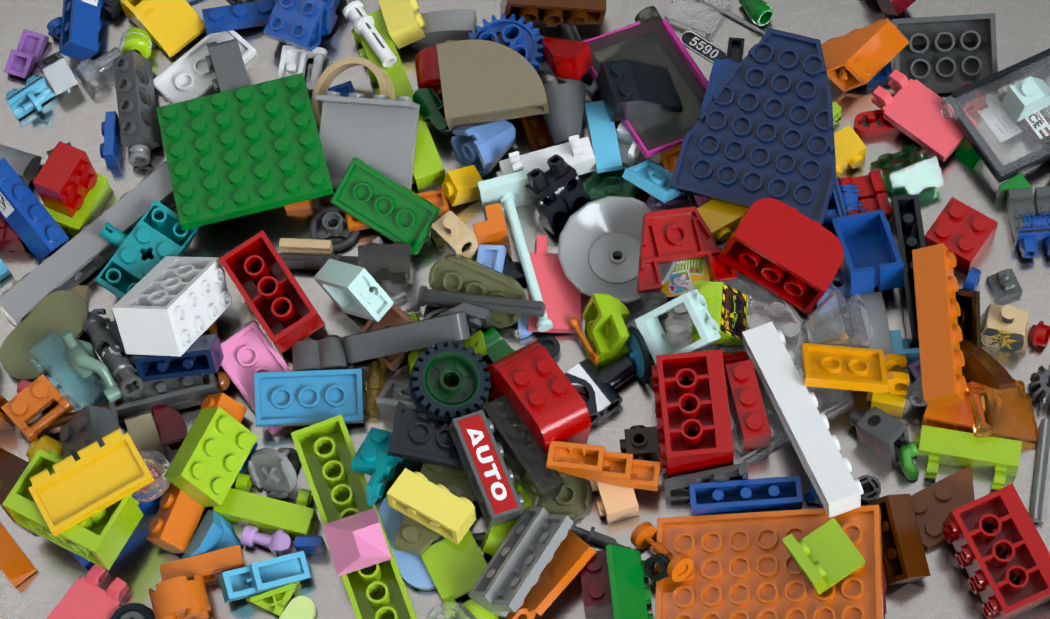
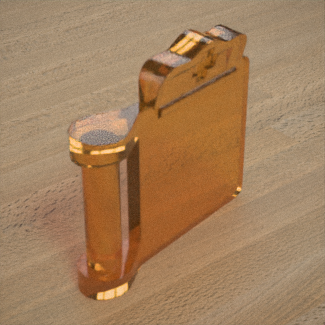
(1008, 412)

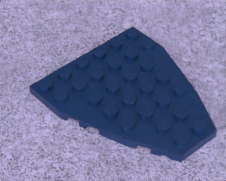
(766, 131)

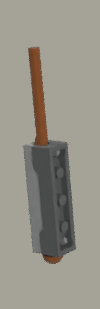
(171, 392)

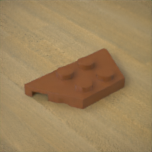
(937, 501)

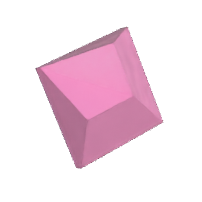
(356, 542)

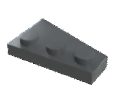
(678, 485)

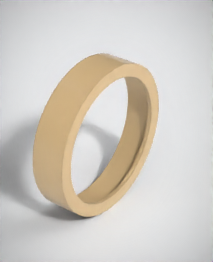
(331, 72)

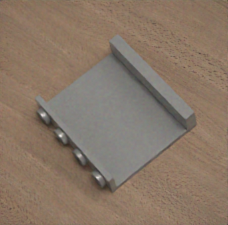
(371, 129)

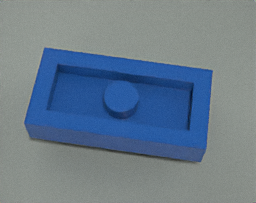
(111, 132)

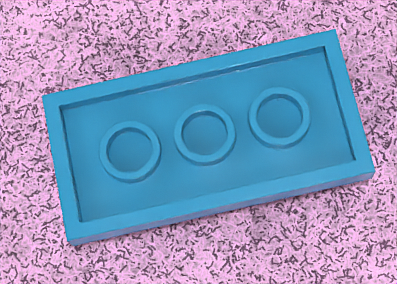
(307, 397)

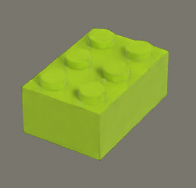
(211, 457)

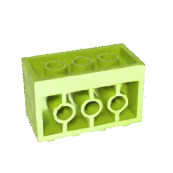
(94, 539)

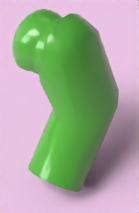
(907, 465)

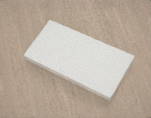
(190, 75)

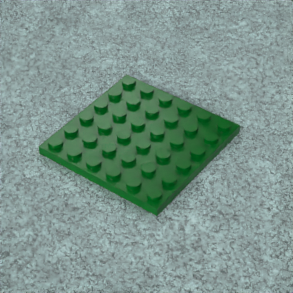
(243, 151)

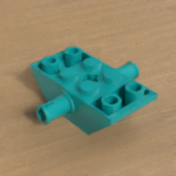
(155, 236)

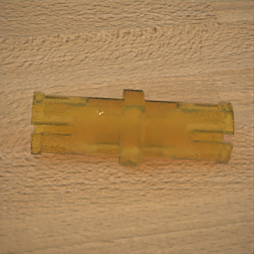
(373, 388)

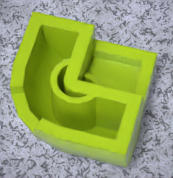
(606, 327)

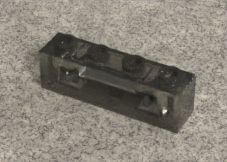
(523, 452)

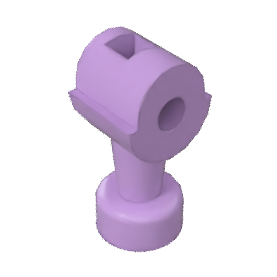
(278, 543)

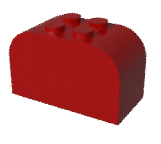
(784, 253)
(271, 292)
(541, 396)

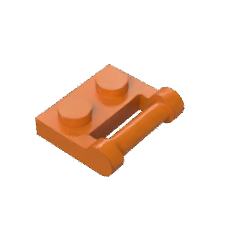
(32, 402)

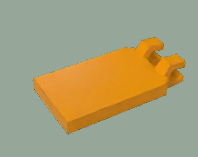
(853, 369)

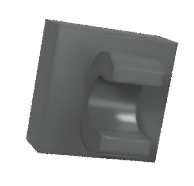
(1004, 285)

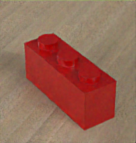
(747, 405)

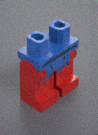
(858, 196)

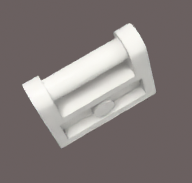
(294, 61)

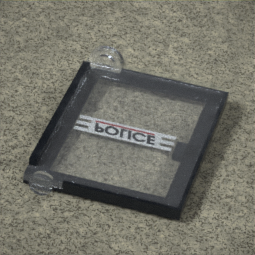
(990, 129)

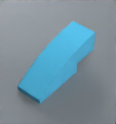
(603, 137)
(263, 576)

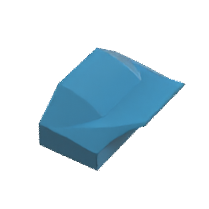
(212, 535)

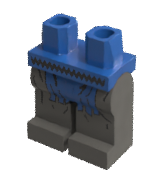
(1029, 219)

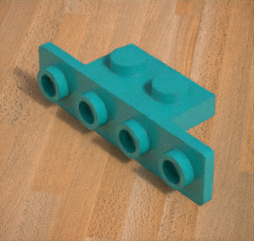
(374, 461)

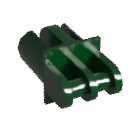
(431, 107)

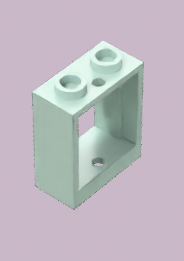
(349, 289)
(655, 336)

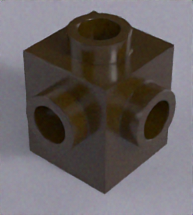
(641, 442)

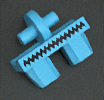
(29, 96)

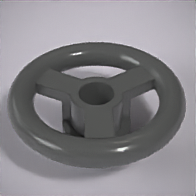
(331, 216)

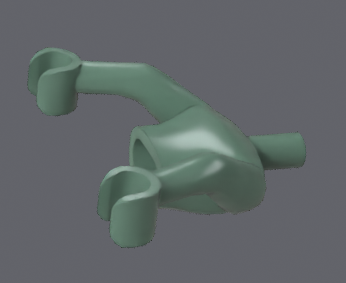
(84, 362)

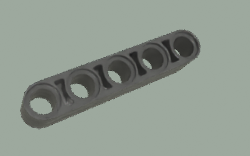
(406, 337)

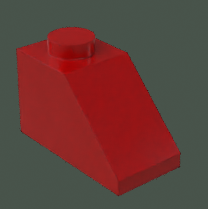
(567, 57)

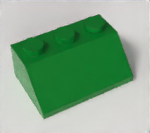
(627, 583)

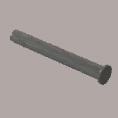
(492, 303)

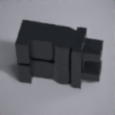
(556, 193)

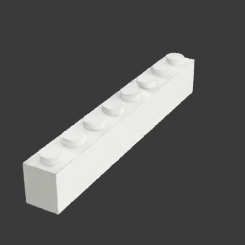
(802, 420)

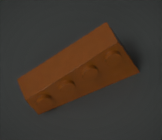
(555, 11)

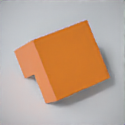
(494, 229)

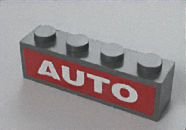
(486, 469)

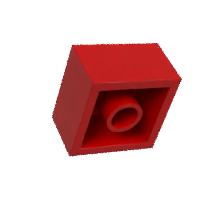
(65, 179)
(963, 233)

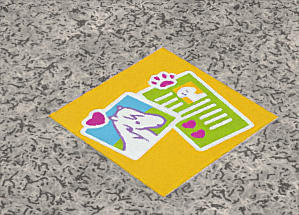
(684, 277)

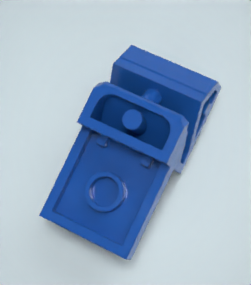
(301, 22)

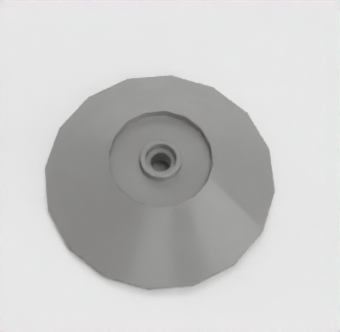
(597, 235)

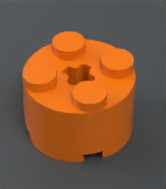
(180, 599)

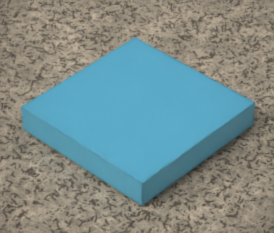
(652, 179)

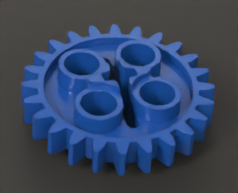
(527, 42)

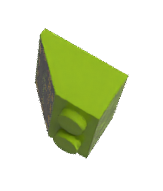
(727, 308)

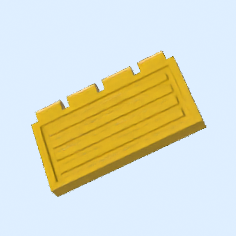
(91, 483)

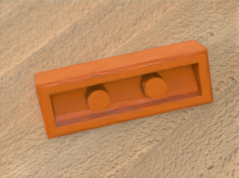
(13, 560)
(208, 565)

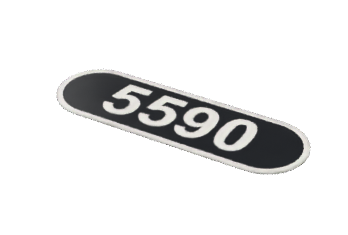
(702, 46)

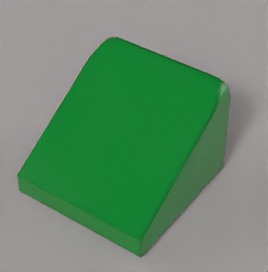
(967, 155)
(1015, 182)

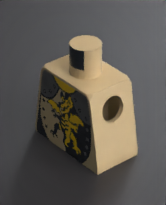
(452, 235)
(1005, 328)

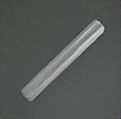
(1041, 474)

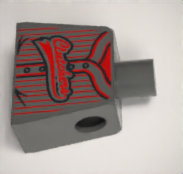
(880, 434)

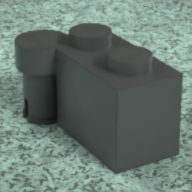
(227, 64)

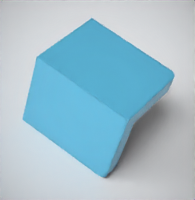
(900, 347)

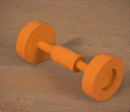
(645, 536)

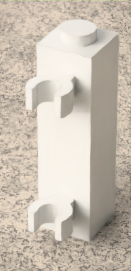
(576, 153)

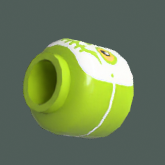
(137, 40)

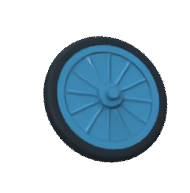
(639, 354)

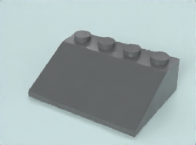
(947, 50)

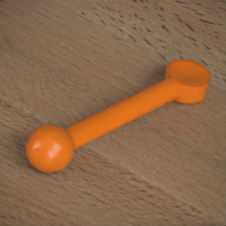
(573, 322)

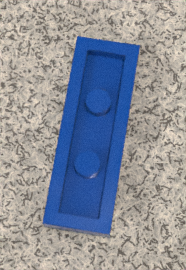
(237, 16)

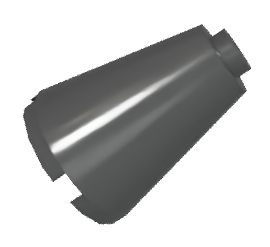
(565, 108)

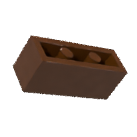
(901, 540)

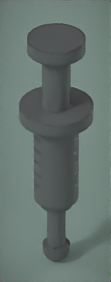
(595, 537)

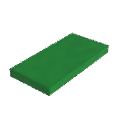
(385, 205)

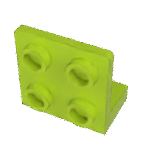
(825, 555)

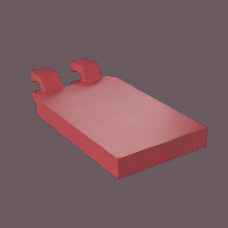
(918, 115)
(557, 292)
(88, 600)

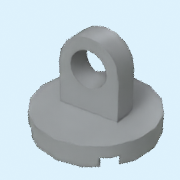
(275, 472)

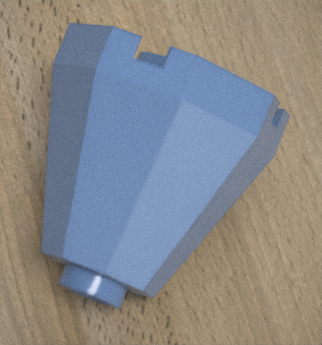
(482, 144)

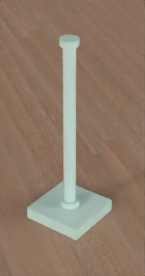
(512, 193)

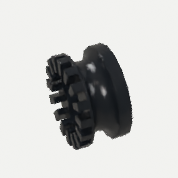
(650, 570)

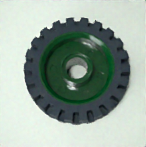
(455, 363)

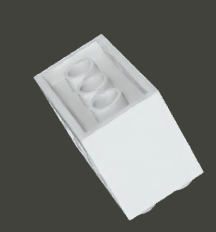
(172, 306)

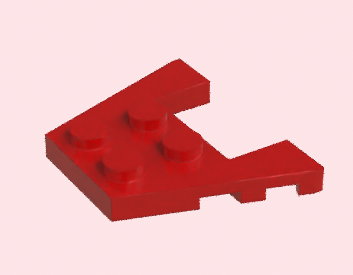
(677, 237)

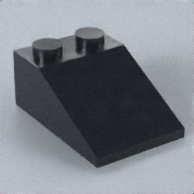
(636, 90)

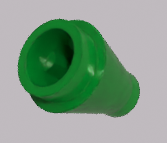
(758, 11)

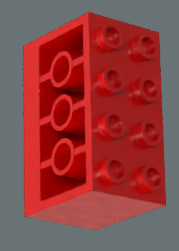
(692, 412)
(1000, 553)

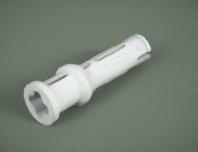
(364, 26)

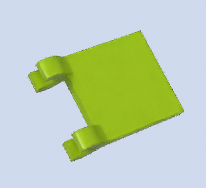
(454, 566)

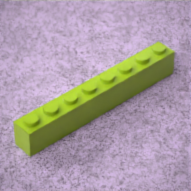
(428, 168)

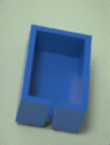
(869, 252)

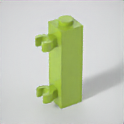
(964, 449)
(268, 513)

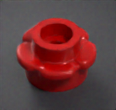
(1039, 334)

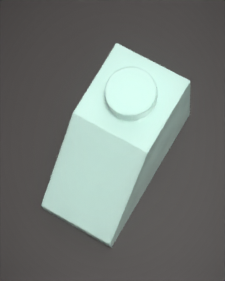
(1026, 98)

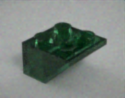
(909, 171)

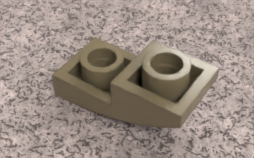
(145, 433)

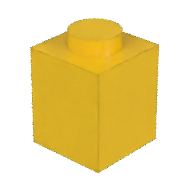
(461, 185)
(888, 403)

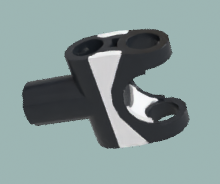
(601, 384)

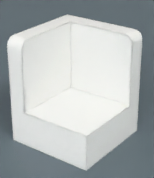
(628, 149)

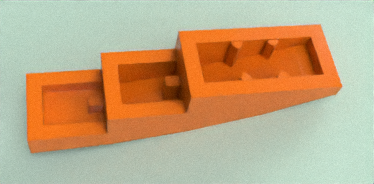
(599, 465)

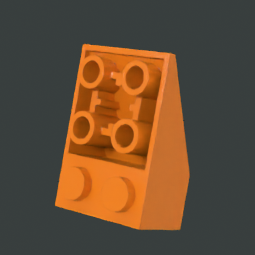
(862, 53)

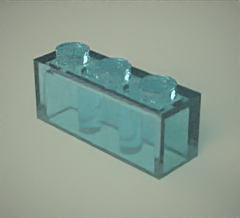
(50, 357)

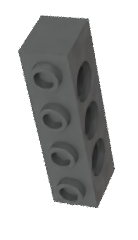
(136, 100)

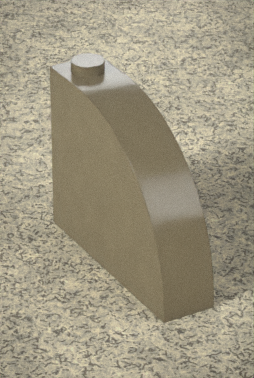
(487, 83)

